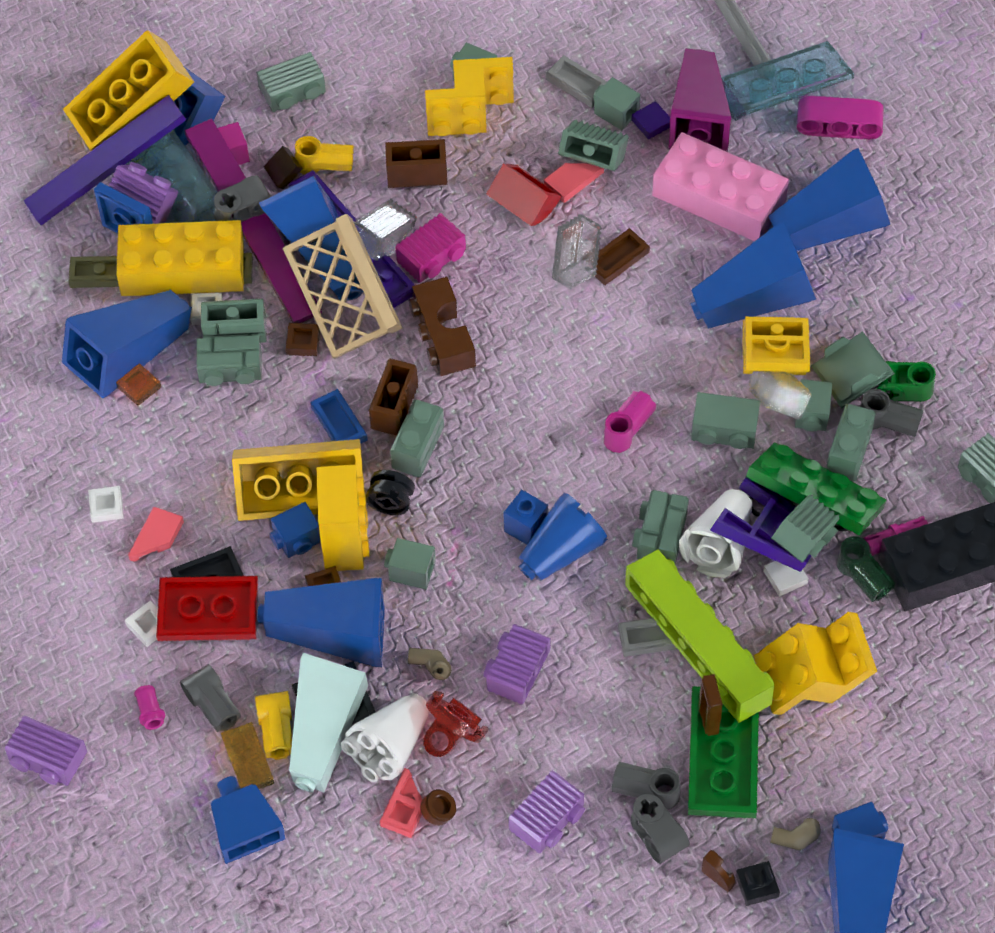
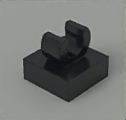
(757, 883)

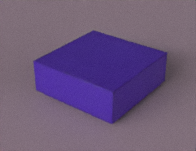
(651, 120)

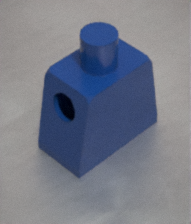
(244, 820)

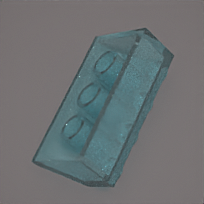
(785, 80)
(174, 162)

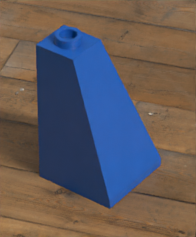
(834, 205)
(304, 211)
(754, 282)
(116, 338)
(329, 618)
(862, 881)

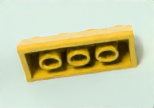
(285, 476)

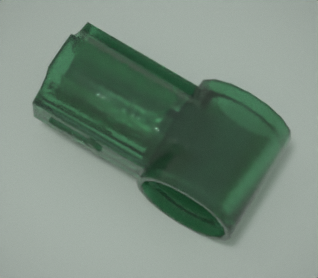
(865, 570)

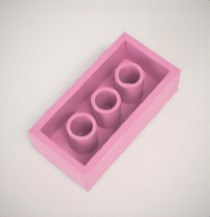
(719, 186)

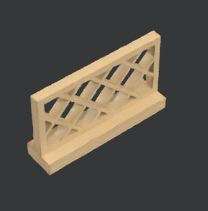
(361, 268)

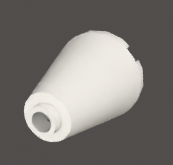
(710, 551)

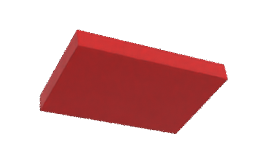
(207, 608)

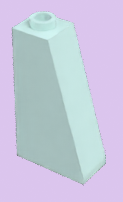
(323, 714)

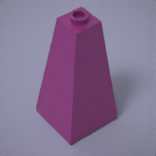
(700, 101)

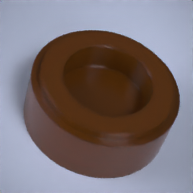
(438, 807)

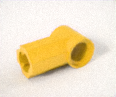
(323, 156)
(275, 717)

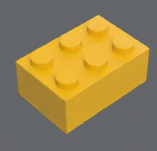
(342, 517)

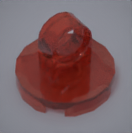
(454, 721)

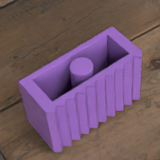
(146, 189)
(517, 663)
(45, 751)
(547, 812)

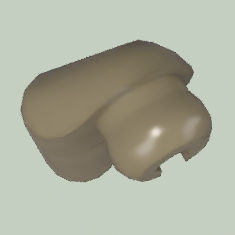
(433, 661)
(799, 837)

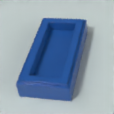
(338, 418)

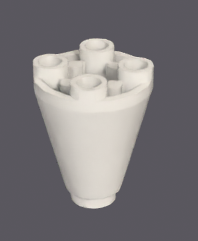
(386, 737)

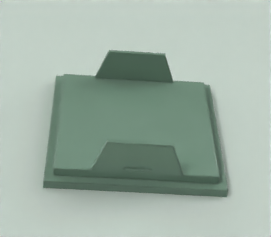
(852, 368)

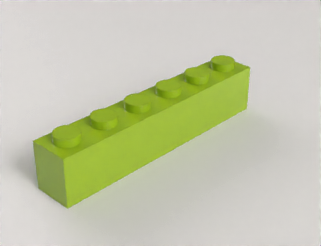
(699, 634)

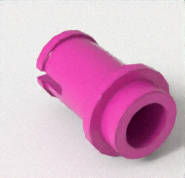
(151, 714)

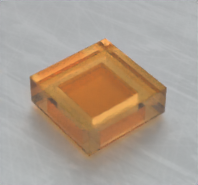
(138, 384)

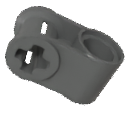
(241, 200)
(659, 833)

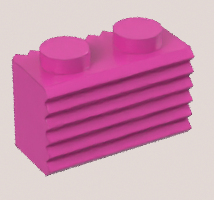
(430, 248)

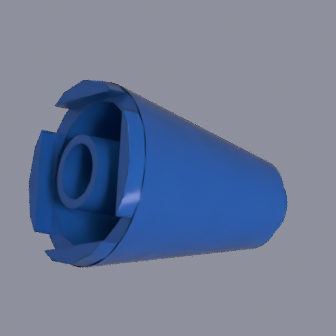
(560, 539)

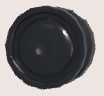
(390, 492)

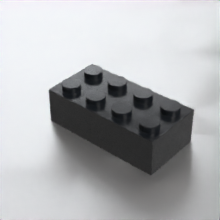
(941, 557)

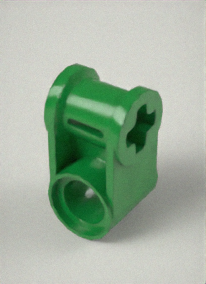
(904, 383)

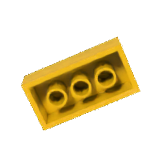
(127, 89)
(180, 258)

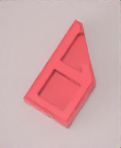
(572, 178)
(156, 533)
(403, 808)

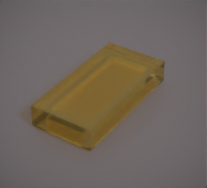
(247, 756)

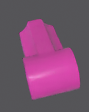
(628, 421)

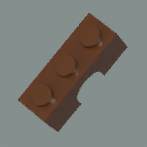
(449, 347)

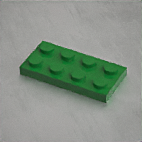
(798, 477)
(723, 765)

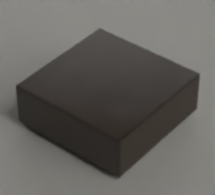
(282, 167)

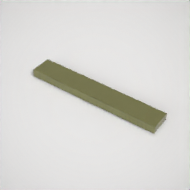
(102, 270)

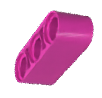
(840, 117)

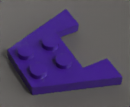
(759, 534)

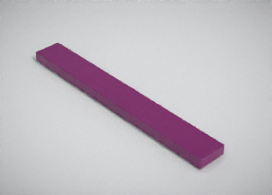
(258, 230)

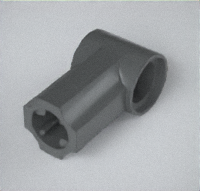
(892, 414)
(206, 691)
(637, 781)

